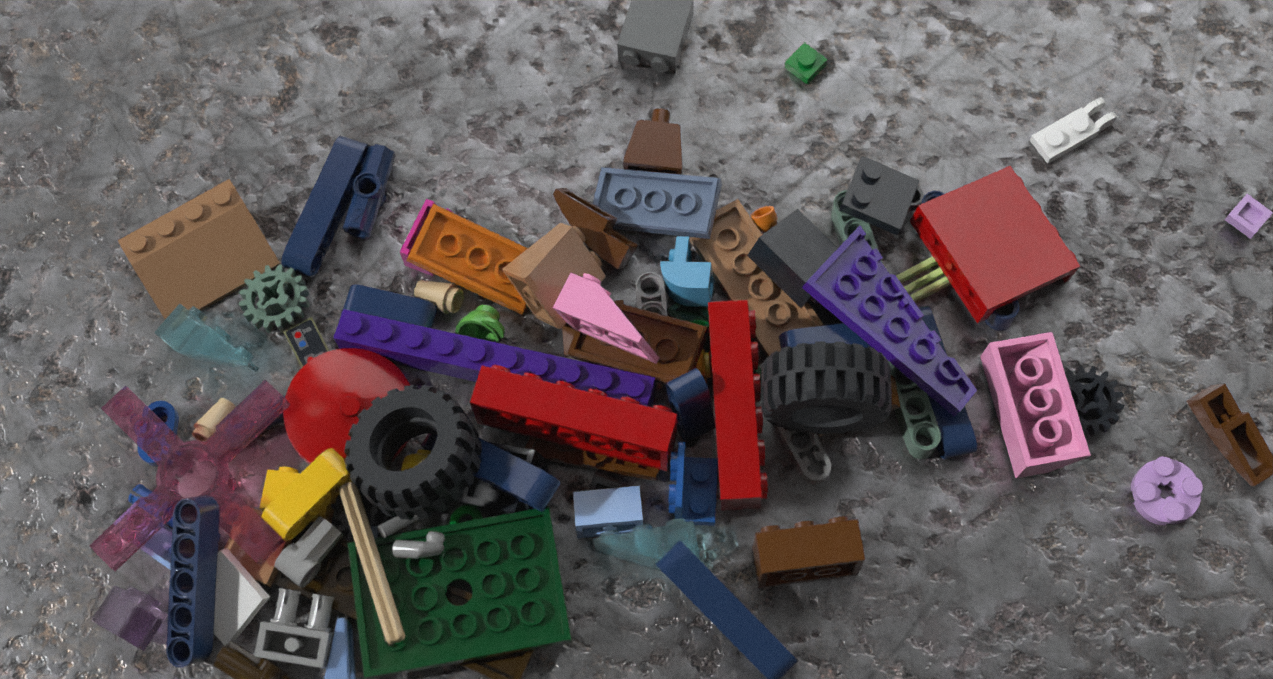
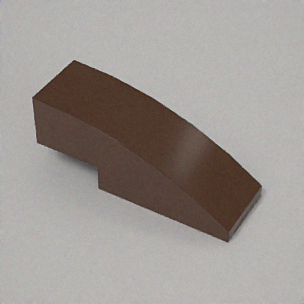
(596, 228)
(1233, 433)

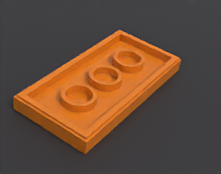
(467, 256)

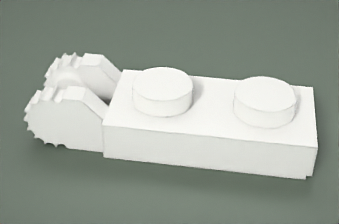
(1071, 131)

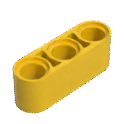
(307, 495)

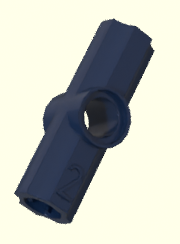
(363, 206)

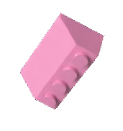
(1034, 404)

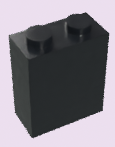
(792, 254)

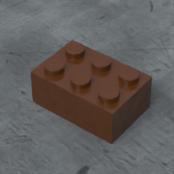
(807, 552)

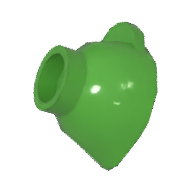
(482, 324)

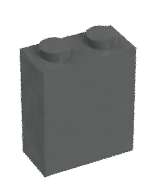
(655, 33)

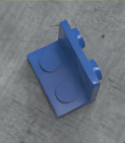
(695, 487)

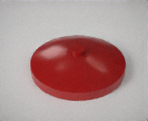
(331, 395)

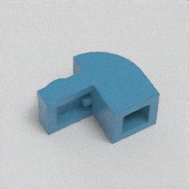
(685, 280)

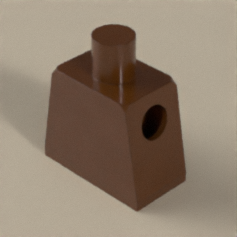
(655, 145)

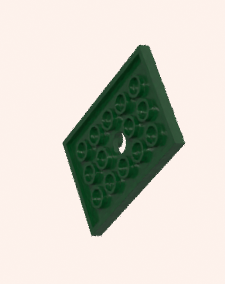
(513, 602)

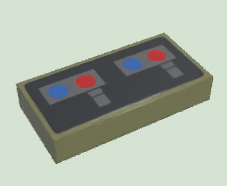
(306, 341)

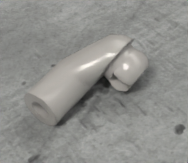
(419, 549)

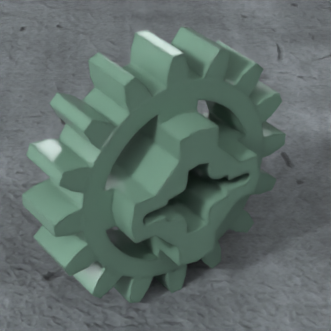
(274, 301)

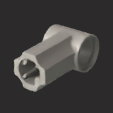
(303, 559)

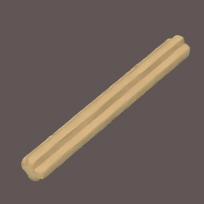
(371, 563)

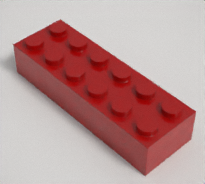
(734, 402)
(574, 417)

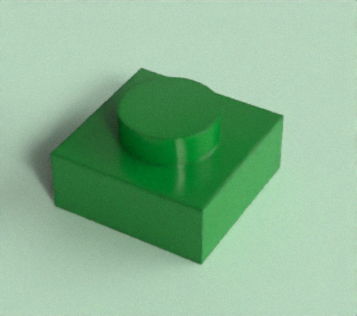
(805, 63)

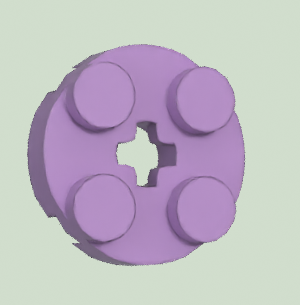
(1184, 486)

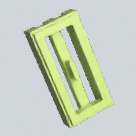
(930, 289)

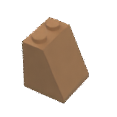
(545, 267)

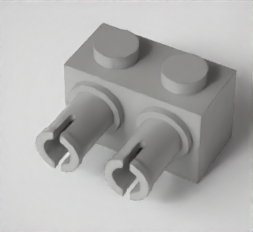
(287, 642)

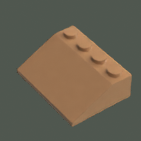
(199, 251)

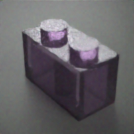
(130, 616)

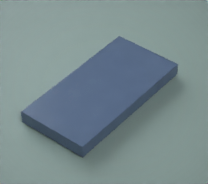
(659, 201)

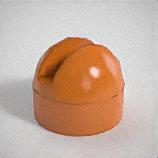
(764, 218)

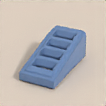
(341, 657)

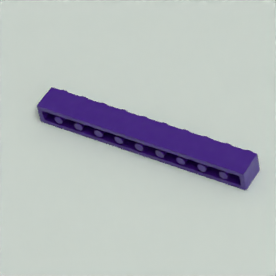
(464, 355)

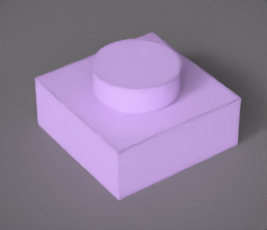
(1248, 216)

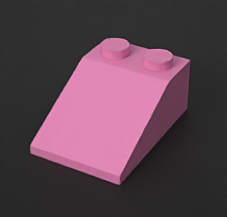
(593, 313)

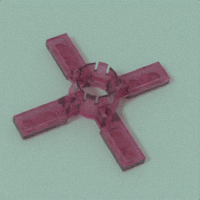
(175, 459)

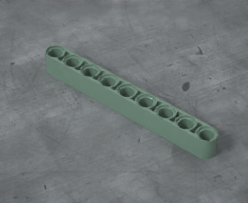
(911, 394)

